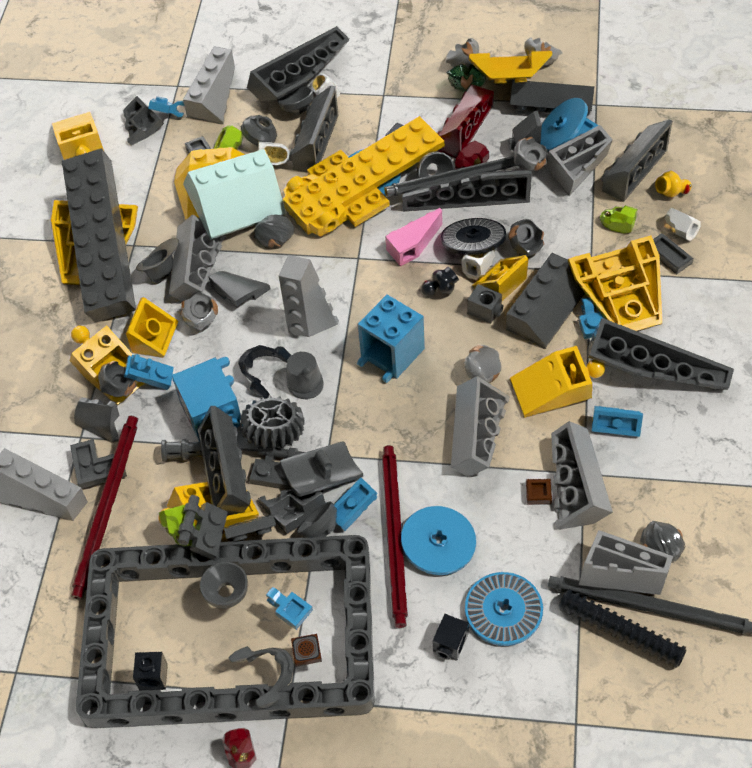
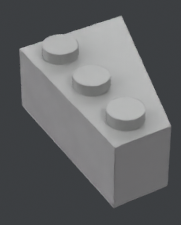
(578, 158)
(624, 565)

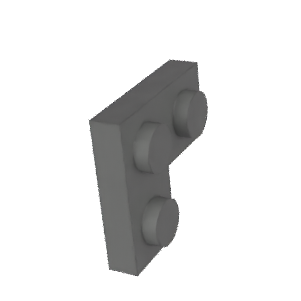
(88, 467)

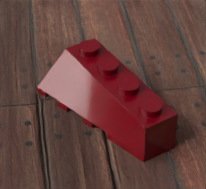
(466, 119)

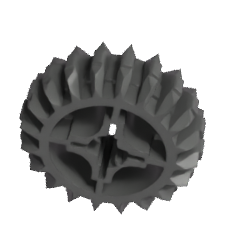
(272, 422)

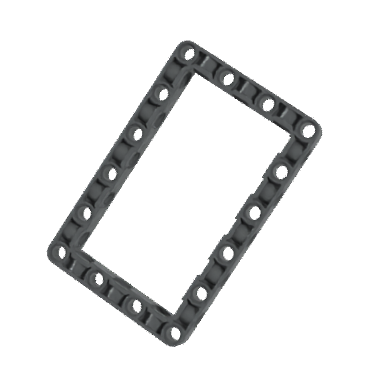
(227, 704)

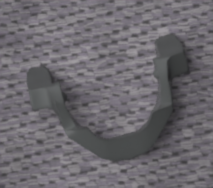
(282, 657)

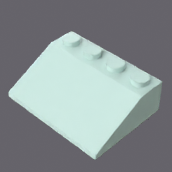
(234, 193)

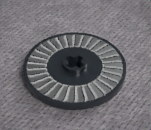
(473, 236)

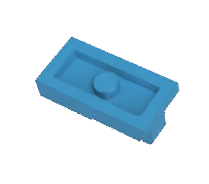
(148, 371)
(617, 421)
(354, 503)

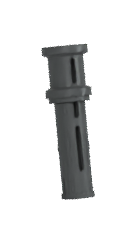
(180, 449)

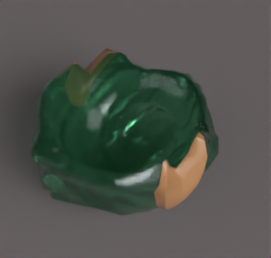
(463, 77)

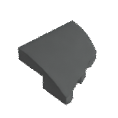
(140, 121)
(237, 287)
(97, 417)
(290, 509)

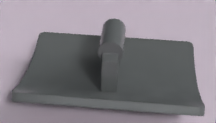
(320, 469)

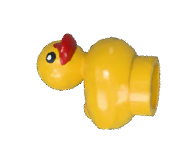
(671, 184)

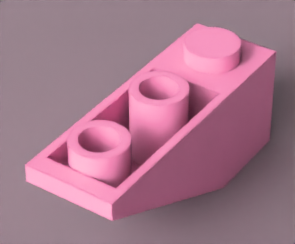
(413, 238)

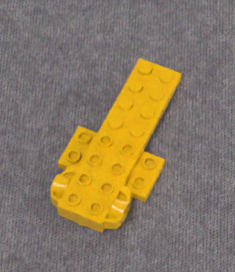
(347, 187)

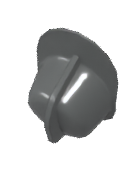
(159, 261)

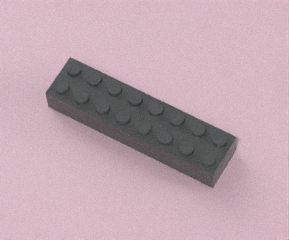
(98, 236)

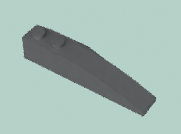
(295, 66)
(472, 191)
(654, 358)

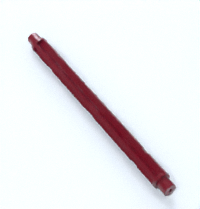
(105, 505)
(395, 551)

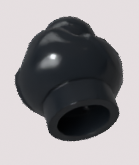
(443, 279)

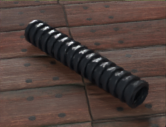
(624, 629)

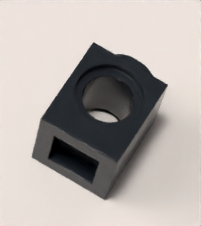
(450, 637)
(150, 671)

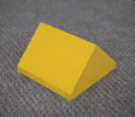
(505, 275)
(150, 329)

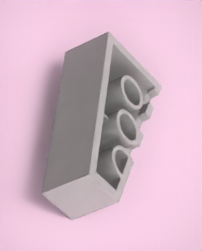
(210, 88)
(193, 259)
(304, 299)
(476, 424)
(578, 478)
(37, 488)

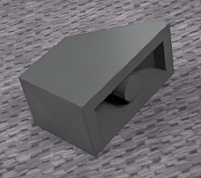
(527, 128)

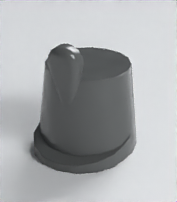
(304, 376)

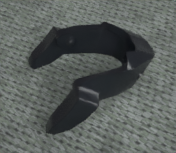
(250, 355)

